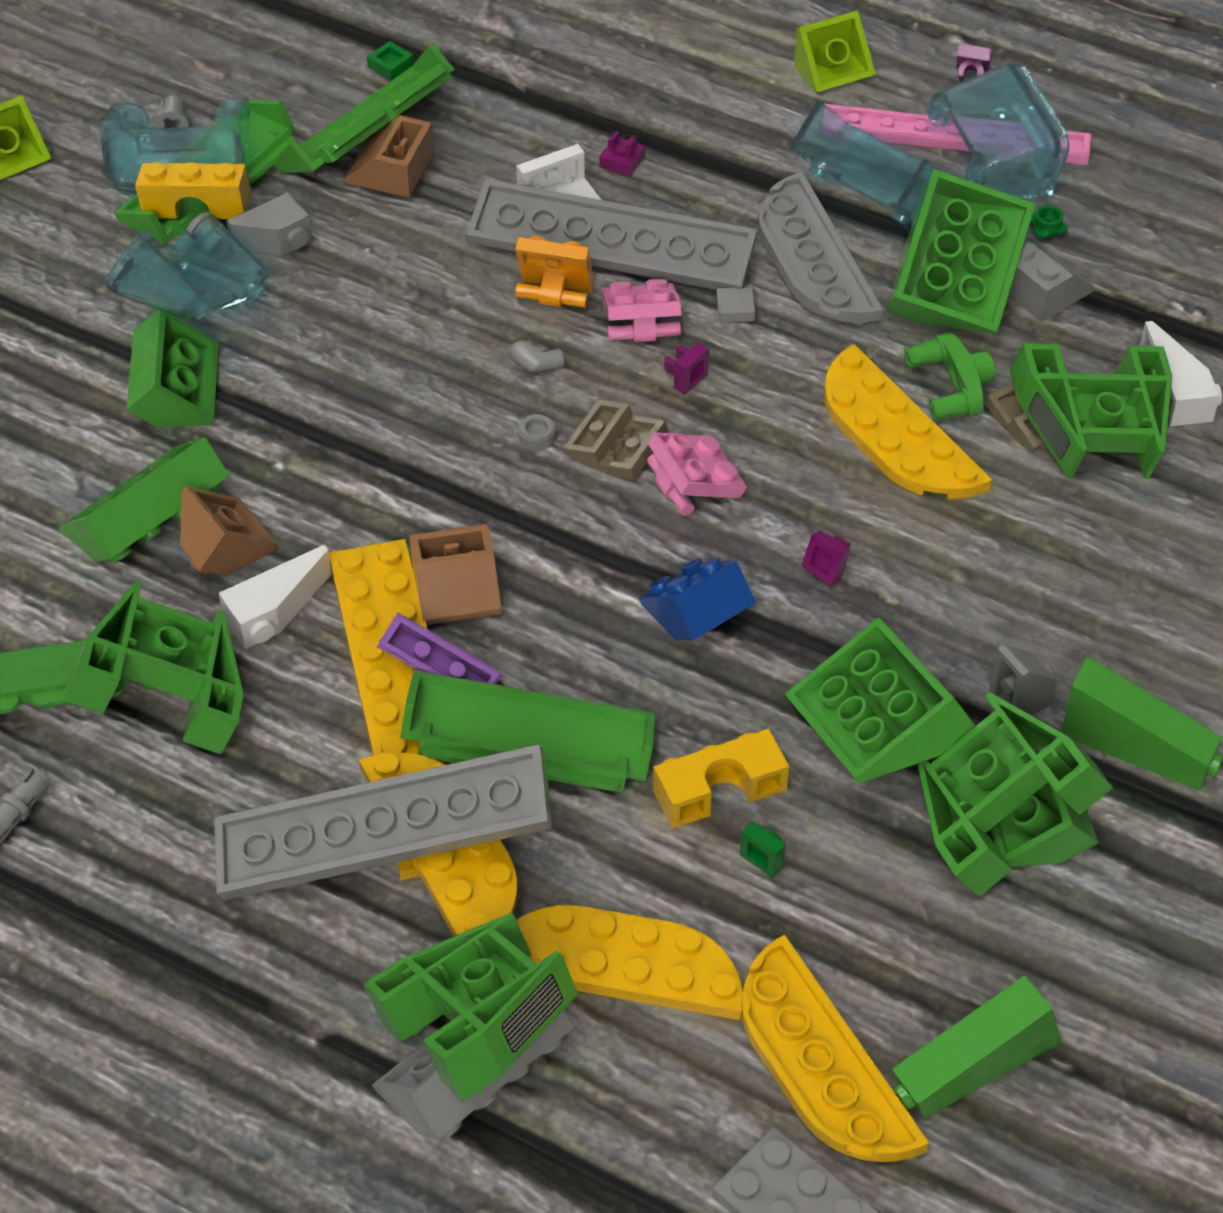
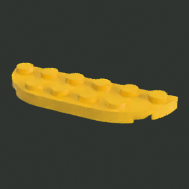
(896, 431)
(465, 883)
(636, 958)
(822, 1062)

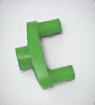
(965, 370)

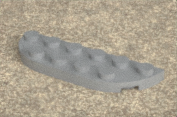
(813, 254)

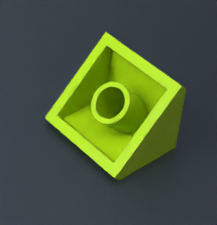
(833, 52)
(19, 139)

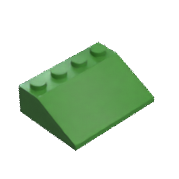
(960, 255)
(879, 706)

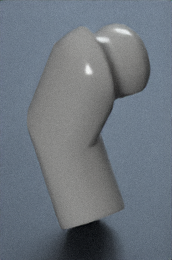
(533, 358)

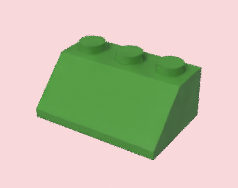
(172, 373)
(1043, 831)

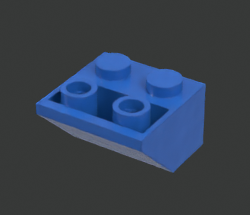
(698, 597)

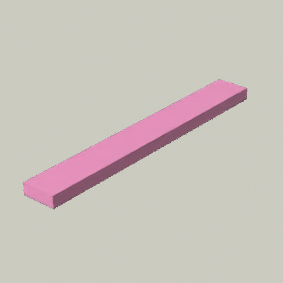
(920, 131)

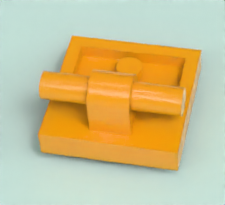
(555, 269)

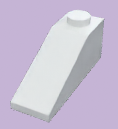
(1193, 390)
(273, 598)

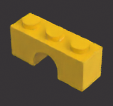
(219, 186)
(747, 762)

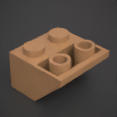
(394, 157)
(455, 574)

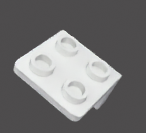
(558, 172)

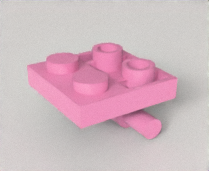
(642, 305)
(692, 468)

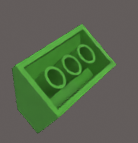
(144, 501)

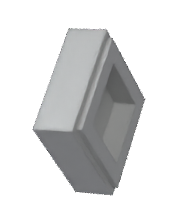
(735, 304)

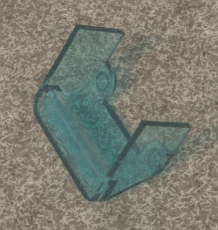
(861, 162)

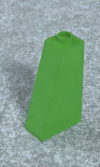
(1138, 727)
(978, 1049)

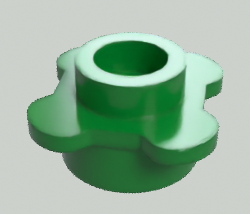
(1048, 222)

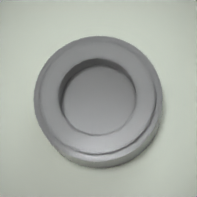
(536, 432)

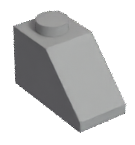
(273, 227)
(1022, 680)

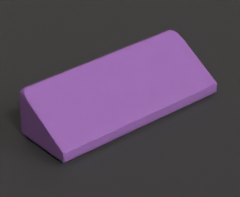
(433, 654)

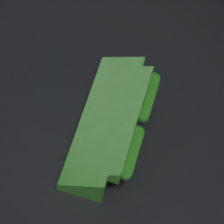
(369, 115)
(267, 140)
(40, 676)
(580, 738)

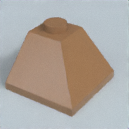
(221, 532)

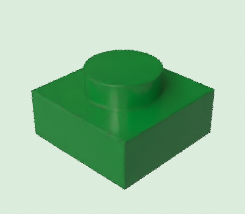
(390, 60)
(762, 848)

